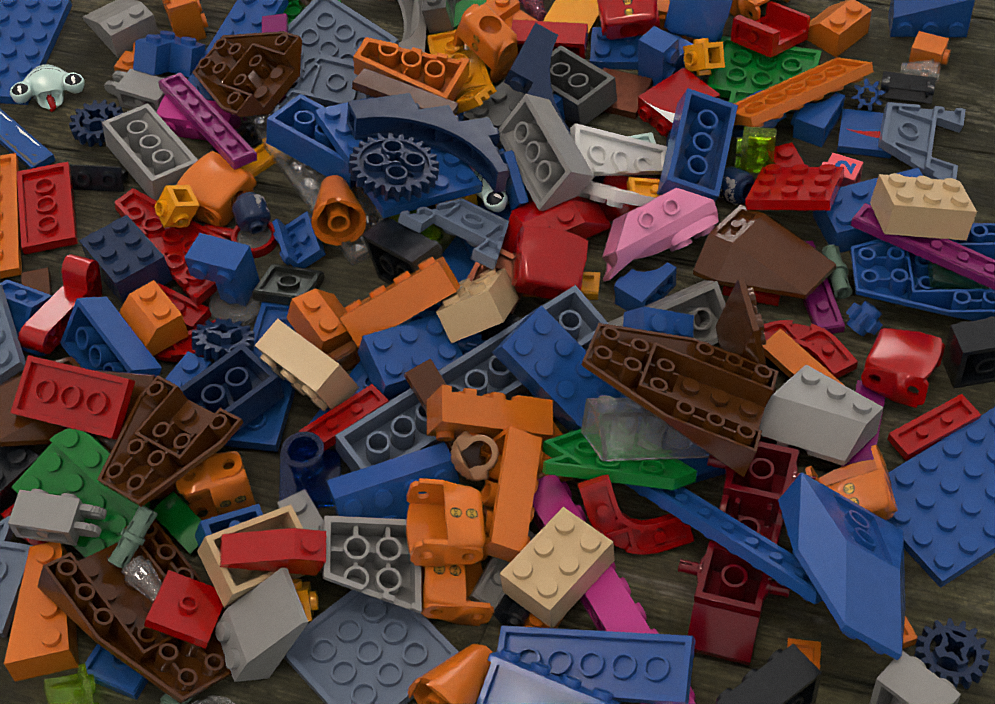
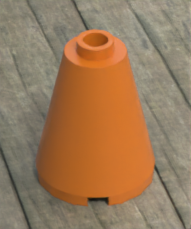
(337, 213)
(454, 680)

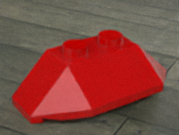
(574, 216)

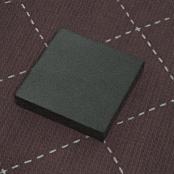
(286, 282)

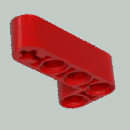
(47, 325)

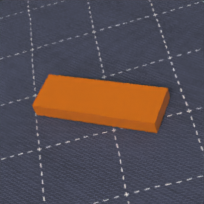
(791, 356)

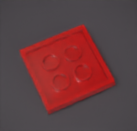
(795, 187)

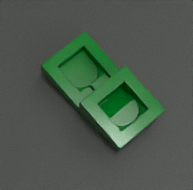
(179, 521)

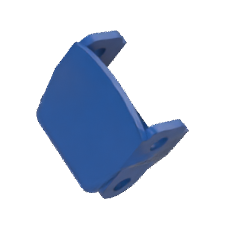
(698, 18)

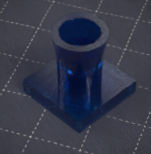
(308, 467)

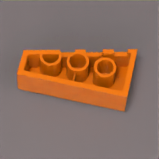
(186, 18)
(412, 66)
(400, 300)
(488, 414)
(510, 492)
(41, 633)

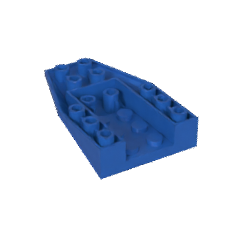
(903, 278)
(850, 561)

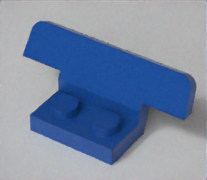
(23, 305)

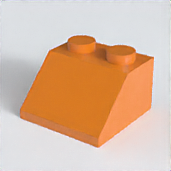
(839, 26)
(154, 318)
(317, 319)

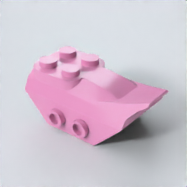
(658, 226)

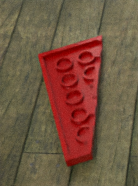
(170, 241)

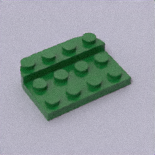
(72, 467)

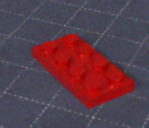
(46, 208)
(73, 397)

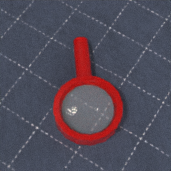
(260, 243)

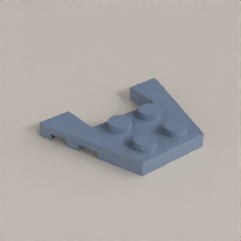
(326, 82)
(909, 136)
(467, 221)

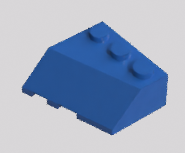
(934, 17)

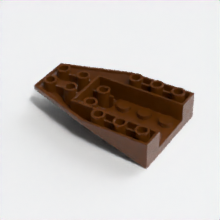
(688, 386)
(115, 615)

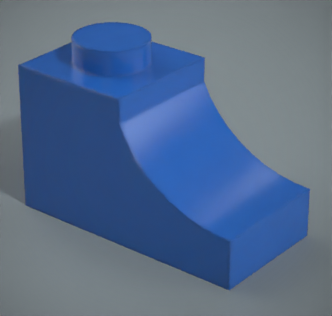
(817, 120)
(643, 288)

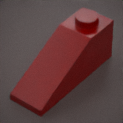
(269, 550)

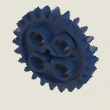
(393, 167)

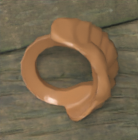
(462, 443)

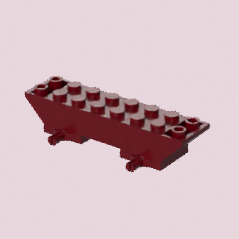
(728, 588)

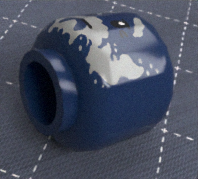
(735, 185)
(251, 212)

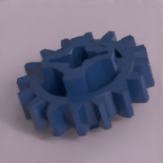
(88, 121)
(220, 338)
(953, 652)

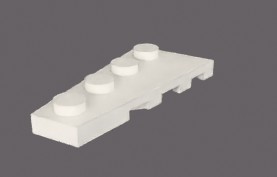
(617, 154)
(614, 196)

